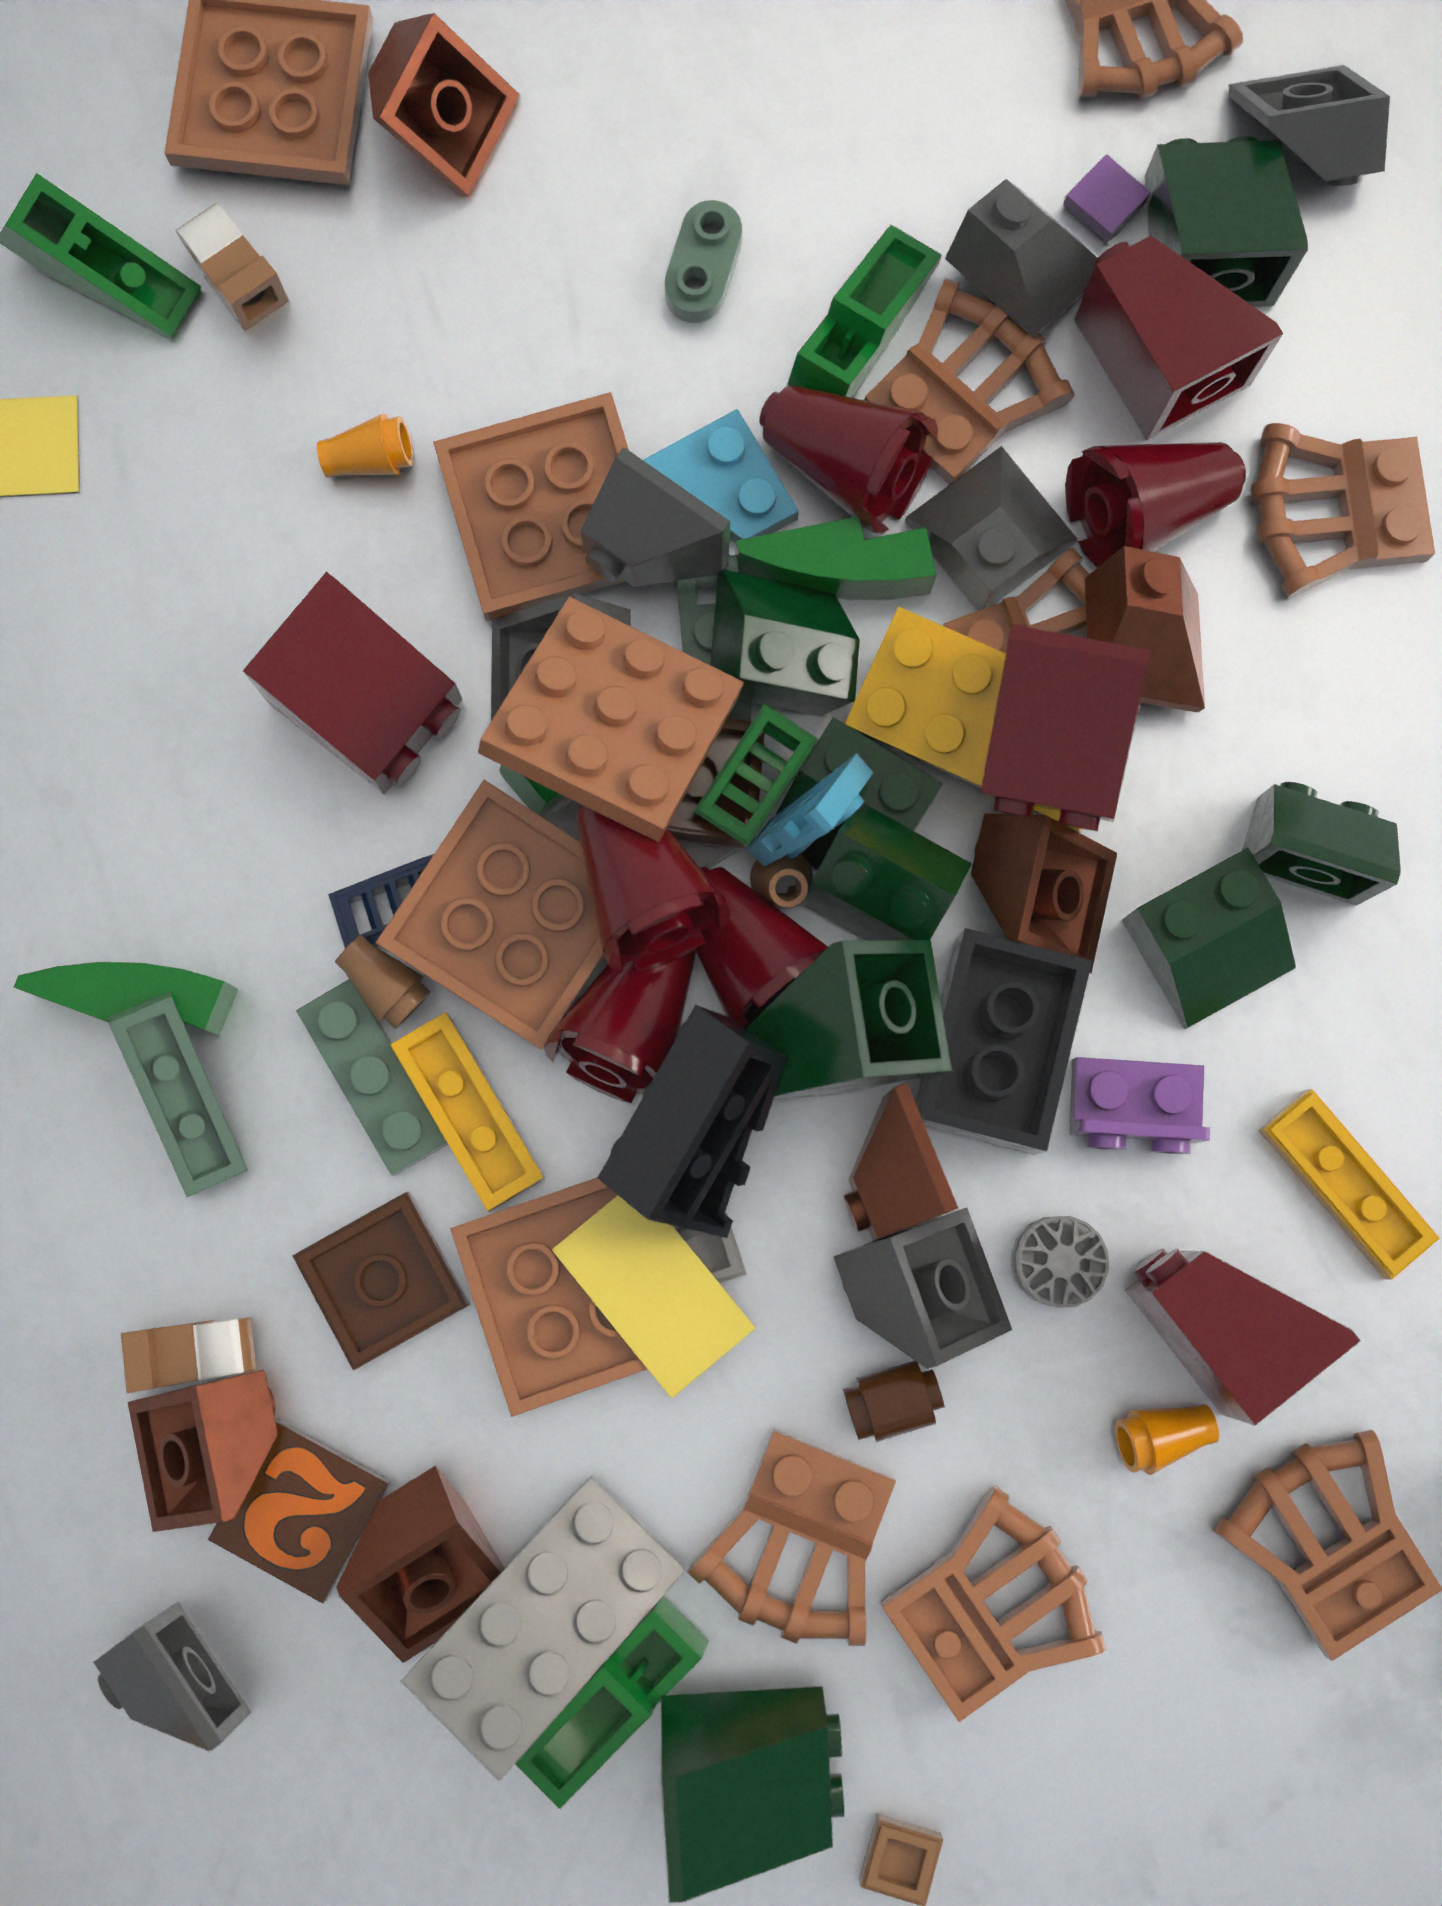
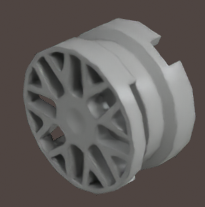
(1060, 1261)

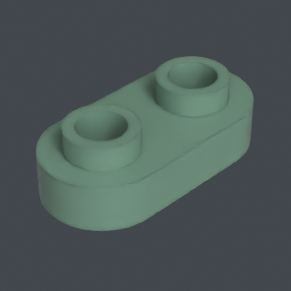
(705, 257)

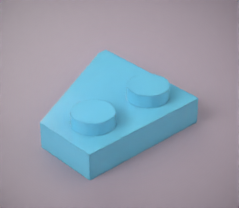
(730, 475)
(812, 813)

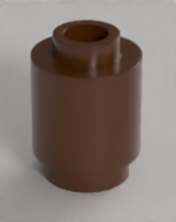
(893, 1401)

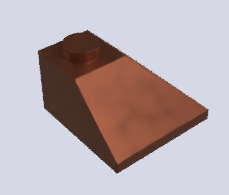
(439, 99)
(1151, 605)
(1044, 882)
(897, 1171)
(202, 1448)
(418, 1565)

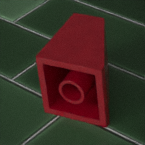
(1170, 334)
(355, 685)
(1063, 726)
(1235, 1332)

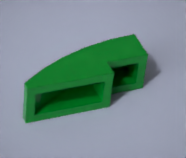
(865, 315)
(842, 562)
(111, 987)
(613, 1703)

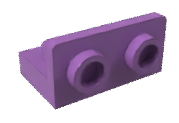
(1138, 1102)

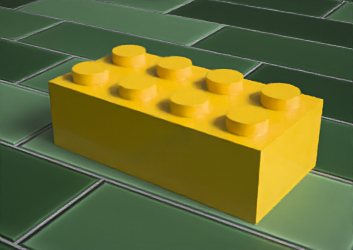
(933, 698)

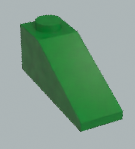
(96, 258)

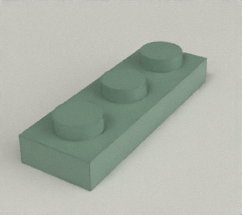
(372, 1077)
(177, 1093)

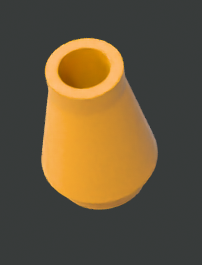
(369, 448)
(1162, 1436)

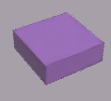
(1106, 198)

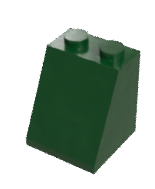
(1228, 212)
(858, 1019)
(745, 1784)

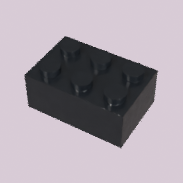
(1008, 1040)

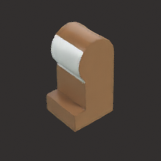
(232, 266)
(187, 1353)

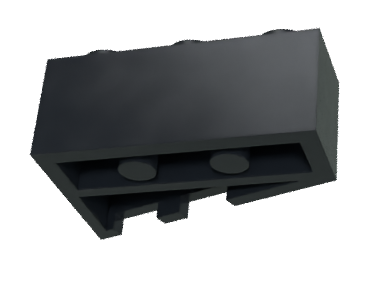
(695, 1124)

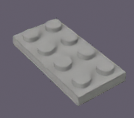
(543, 1628)

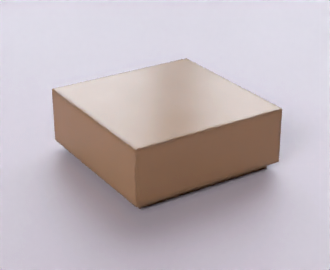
(900, 1860)

